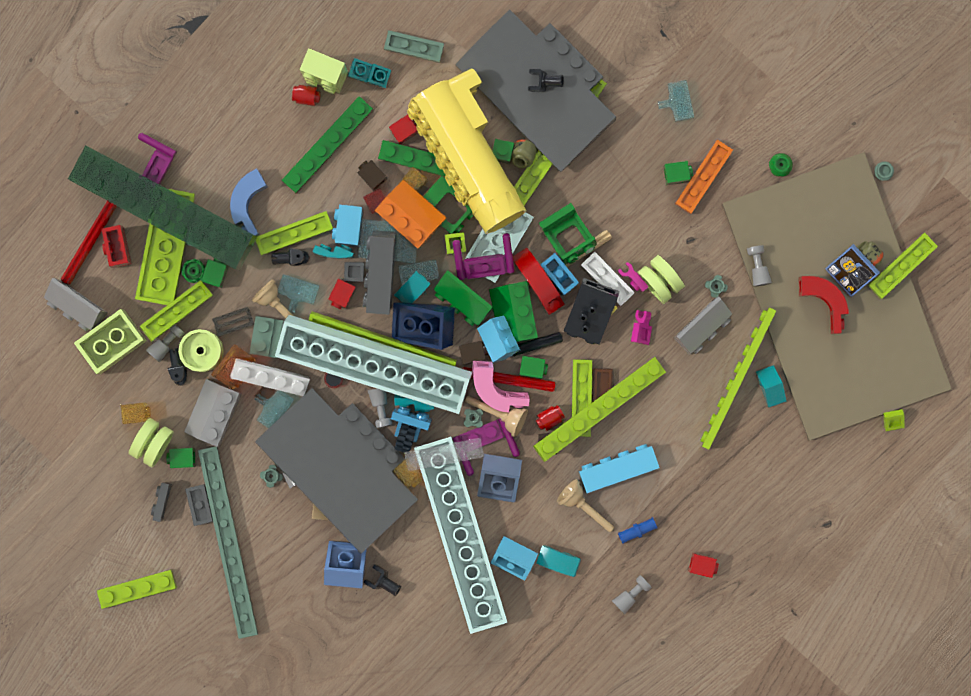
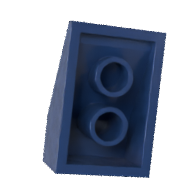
(423, 324)

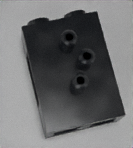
(591, 311)

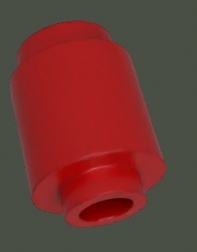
(306, 95)
(550, 418)

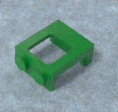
(434, 196)
(561, 221)

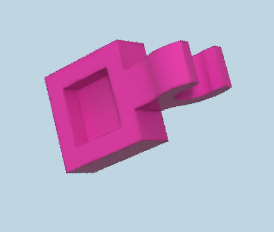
(636, 281)
(641, 330)

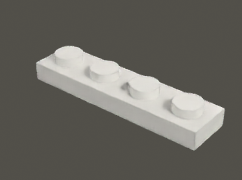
(269, 377)

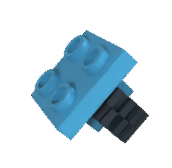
(409, 427)

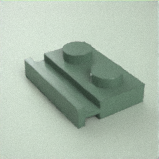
(266, 336)

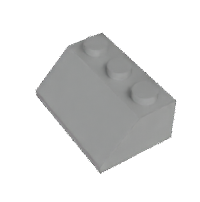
(74, 305)
(704, 326)
(212, 413)

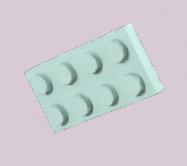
(493, 243)

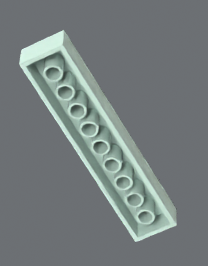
(373, 364)
(463, 544)

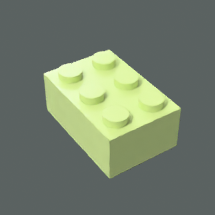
(323, 71)
(110, 341)

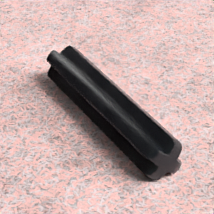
(539, 343)

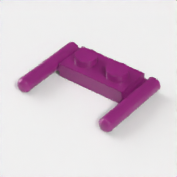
(160, 160)
(484, 265)
(488, 433)

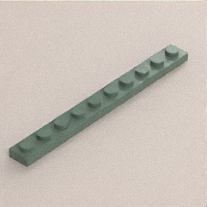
(228, 542)

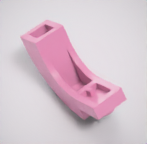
(491, 394)

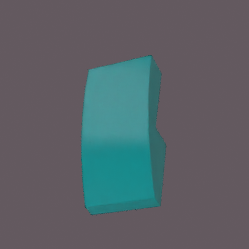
(369, 73)
(339, 252)
(412, 288)
(405, 402)
(558, 561)

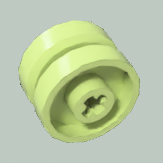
(662, 278)
(193, 342)
(151, 442)

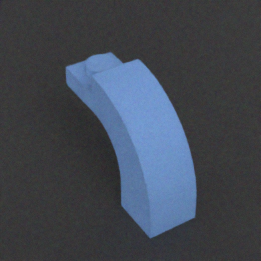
(241, 197)

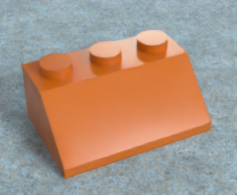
(410, 214)

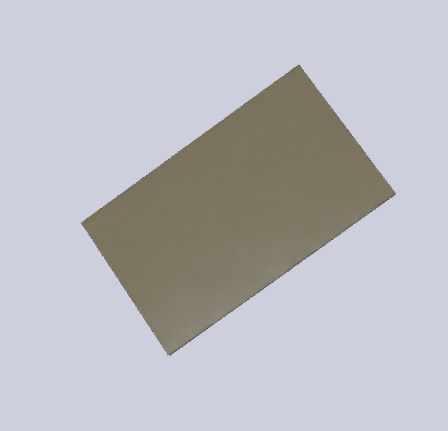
(886, 345)

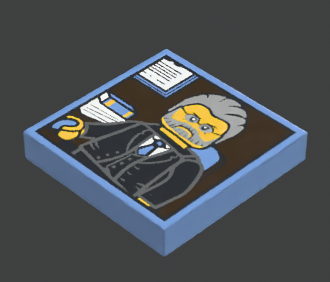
(852, 270)

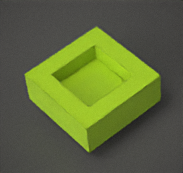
(894, 420)

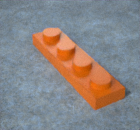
(704, 176)

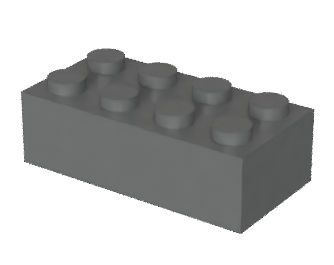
(381, 272)

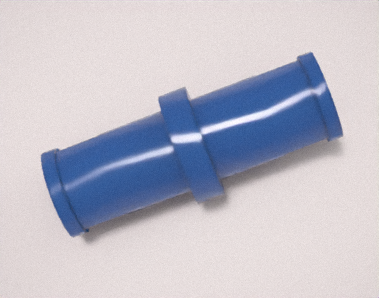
(637, 530)

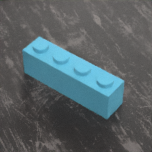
(618, 469)

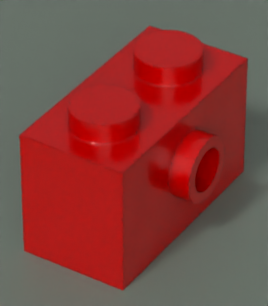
(116, 246)

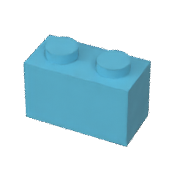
(348, 225)
(498, 339)
(514, 558)

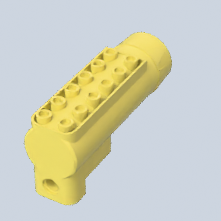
(453, 132)

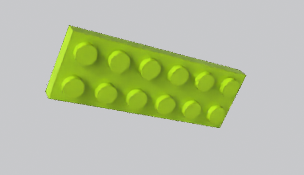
(161, 264)

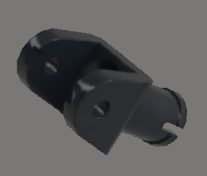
(545, 80)
(293, 257)
(177, 370)
(384, 582)

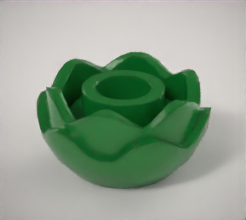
(778, 170)
(187, 269)

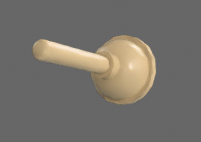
(268, 295)
(513, 420)
(572, 496)

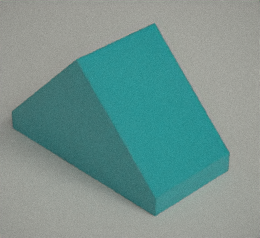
(771, 386)

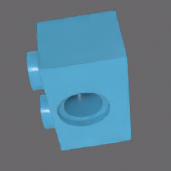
(559, 274)

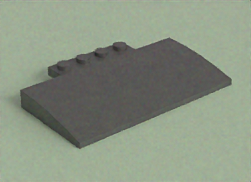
(557, 120)
(340, 467)

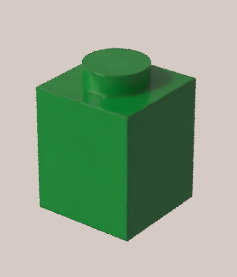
(503, 150)
(677, 172)
(215, 273)
(533, 367)
(181, 458)

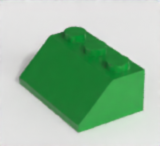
(462, 299)
(515, 304)

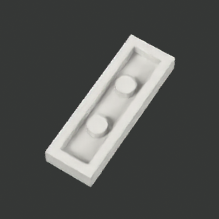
(606, 276)

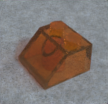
(224, 369)

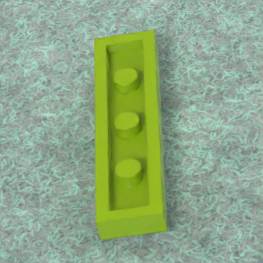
(294, 233)
(902, 265)
(176, 311)
(581, 388)
(136, 589)

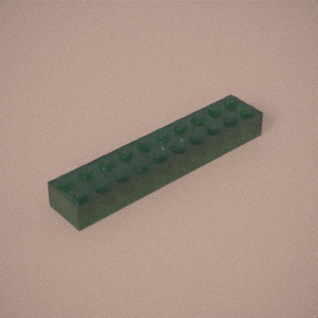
(162, 208)

